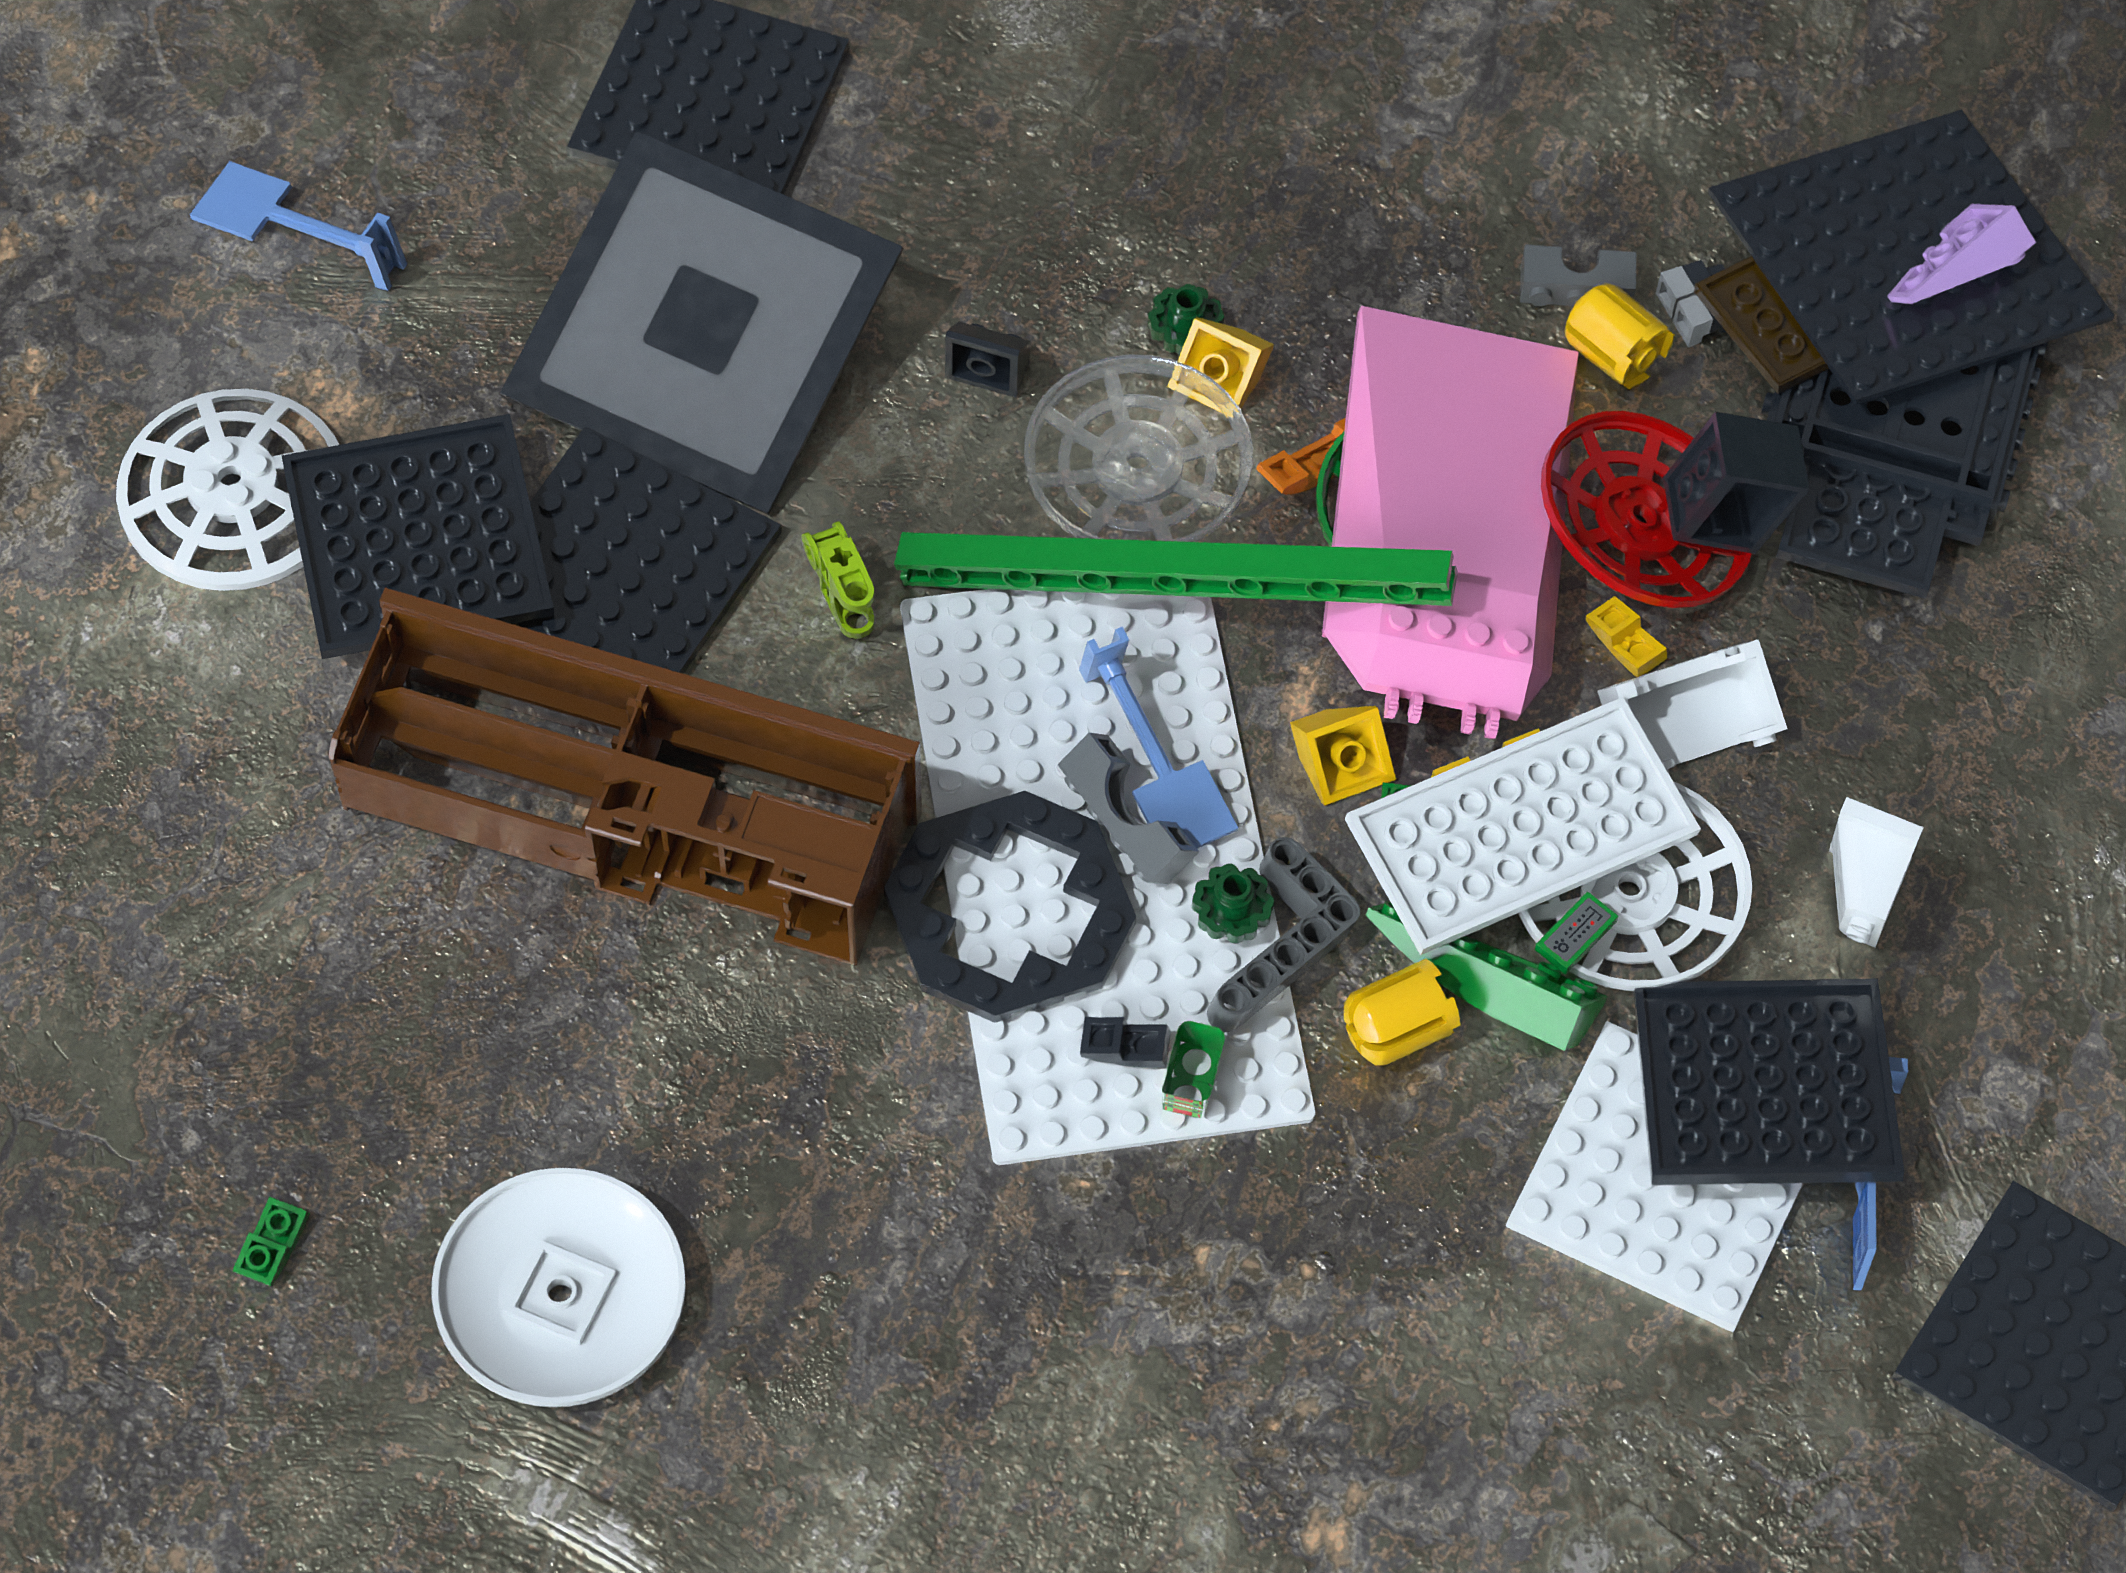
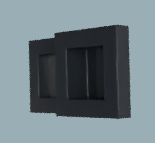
(1125, 1044)

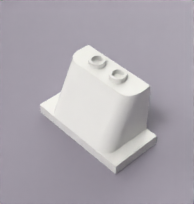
(1869, 867)

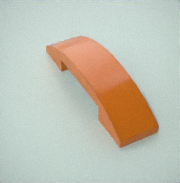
(1301, 469)

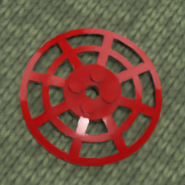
(1618, 505)

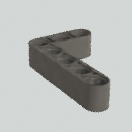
(1293, 947)

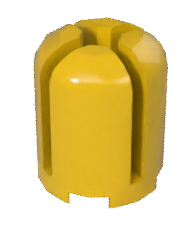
(1617, 334)
(1400, 1014)

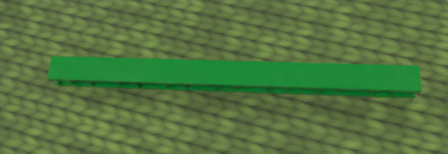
(1178, 568)

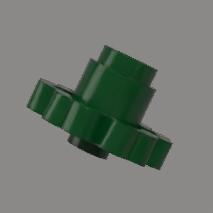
(1175, 313)
(1232, 903)

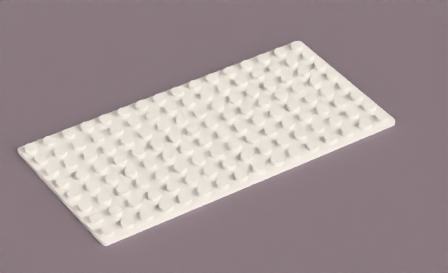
(995, 719)

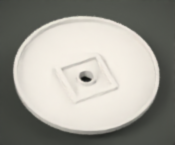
(548, 1233)

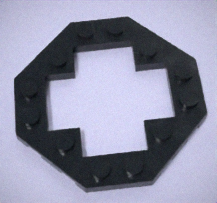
(1039, 979)

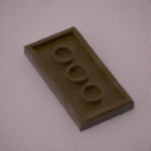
(1760, 324)

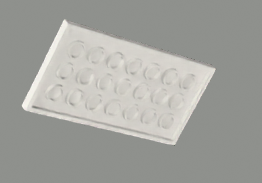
(1521, 825)

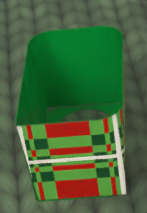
(1195, 1037)

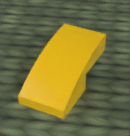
(1624, 637)

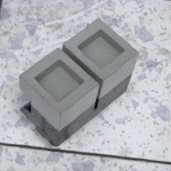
(1681, 303)

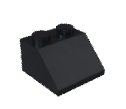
(986, 358)

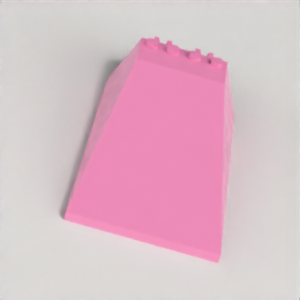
(1451, 458)

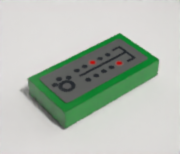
(1576, 933)

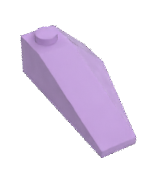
(1972, 246)

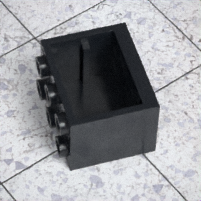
(1736, 482)

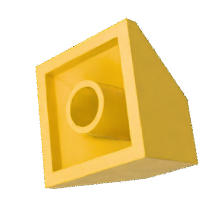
(1227, 356)
(1343, 751)

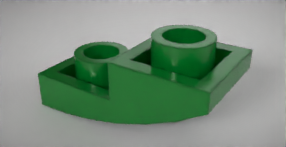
(272, 1242)

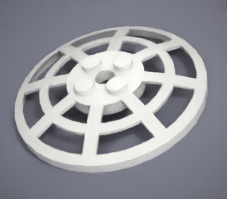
(211, 497)
(1656, 903)

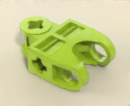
(841, 577)

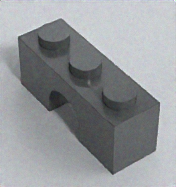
(1548, 281)

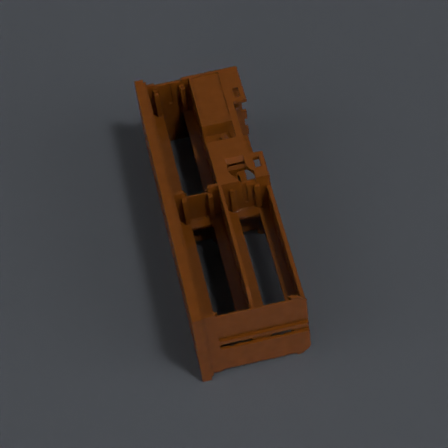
(794, 860)

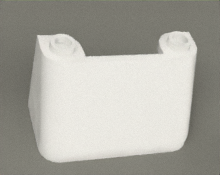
(1704, 703)

